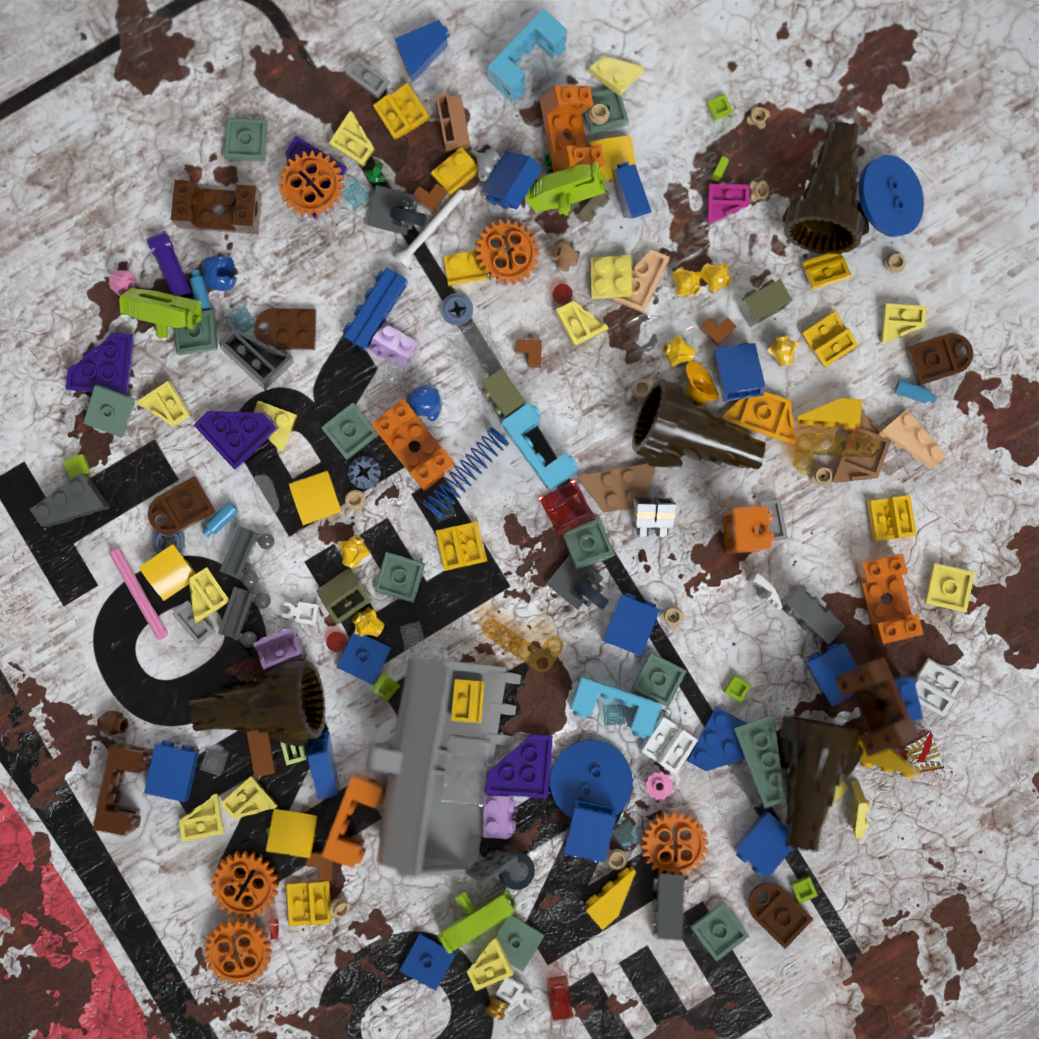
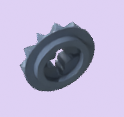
(463, 302)
(354, 471)
(159, 542)

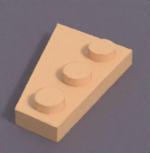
(645, 281)
(910, 435)

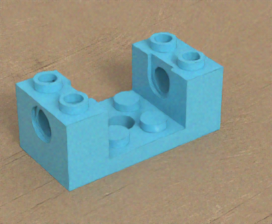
(542, 31)
(522, 423)
(643, 715)

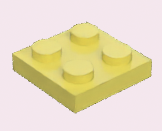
(611, 277)
(949, 587)

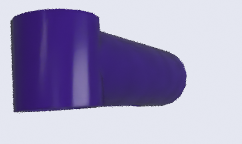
(163, 251)

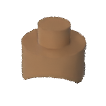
(566, 257)

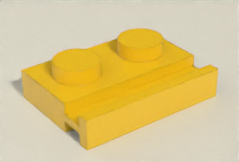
(455, 171)
(463, 268)
(826, 270)
(467, 700)

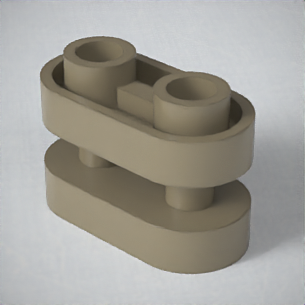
(588, 212)

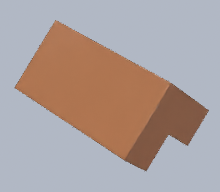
(453, 122)

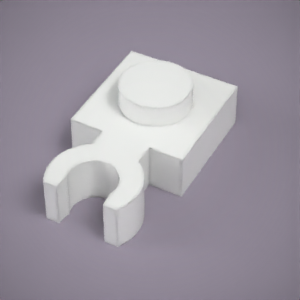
(305, 612)
(511, 991)

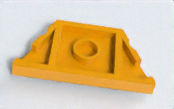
(765, 415)

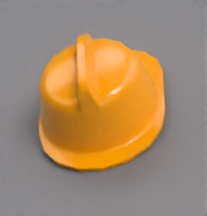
(700, 384)

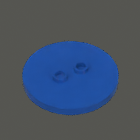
(891, 196)
(592, 774)

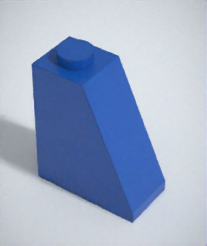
(422, 47)
(630, 191)
(323, 766)

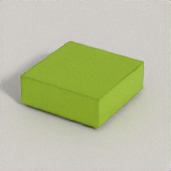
(719, 107)
(720, 169)
(77, 465)
(385, 687)
(737, 688)
(803, 889)

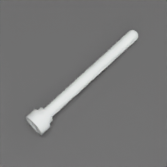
(404, 257)

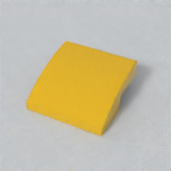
(402, 111)
(615, 151)
(829, 338)
(315, 497)
(891, 518)
(461, 546)
(167, 572)
(292, 833)
(308, 903)

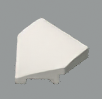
(770, 594)

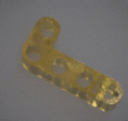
(835, 450)
(519, 642)

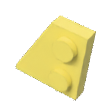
(901, 320)
(578, 323)
(166, 404)
(282, 418)
(859, 807)
(203, 821)
(490, 966)

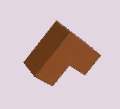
(430, 200)
(715, 332)
(530, 348)
(325, 866)

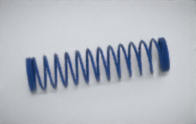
(498, 436)

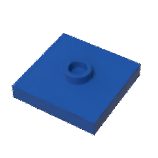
(364, 658)
(427, 961)

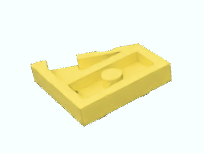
(615, 73)
(352, 141)
(205, 595)
(248, 800)

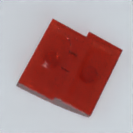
(566, 508)

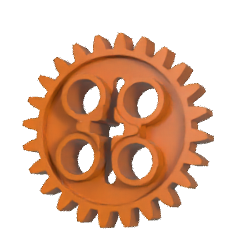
(297, 196)
(524, 249)
(655, 845)
(261, 894)
(219, 954)

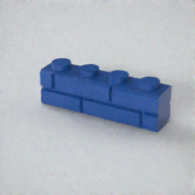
(375, 309)

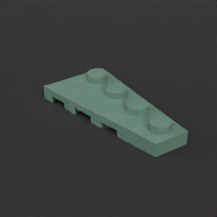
(762, 755)

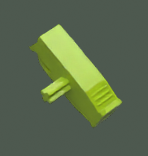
(565, 188)
(161, 309)
(476, 919)

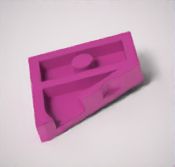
(726, 200)

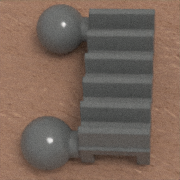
(239, 554)
(237, 613)

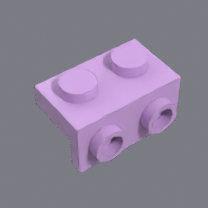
(392, 343)
(278, 648)
(498, 816)

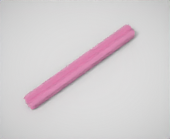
(138, 594)

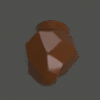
(112, 723)

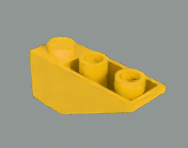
(841, 412)
(889, 761)
(609, 902)

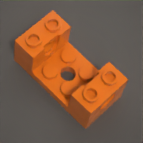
(562, 112)
(400, 428)
(742, 529)
(895, 619)
(340, 846)

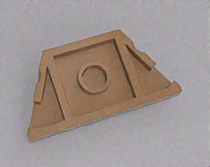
(862, 468)
(617, 488)

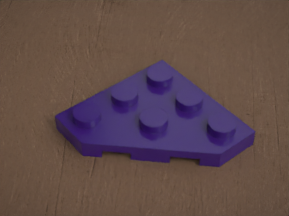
(297, 147)
(104, 366)
(236, 433)
(523, 770)

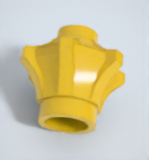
(716, 276)
(686, 282)
(783, 350)
(678, 351)
(353, 551)
(367, 623)

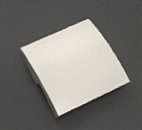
(937, 686)
(668, 745)

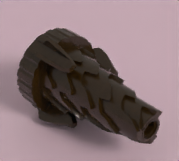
(827, 213)
(676, 427)
(284, 703)
(816, 761)

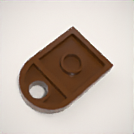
(289, 328)
(939, 357)
(181, 506)
(778, 913)

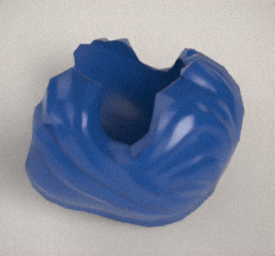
(218, 273)
(425, 401)

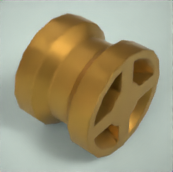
(497, 1007)

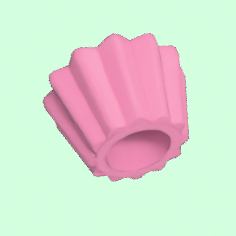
(122, 281)
(659, 778)

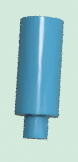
(199, 290)
(914, 392)
(220, 519)

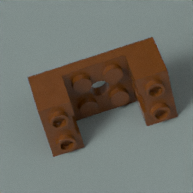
(195, 207)
(888, 726)
(109, 816)

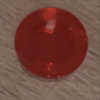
(562, 294)
(336, 641)
(274, 929)

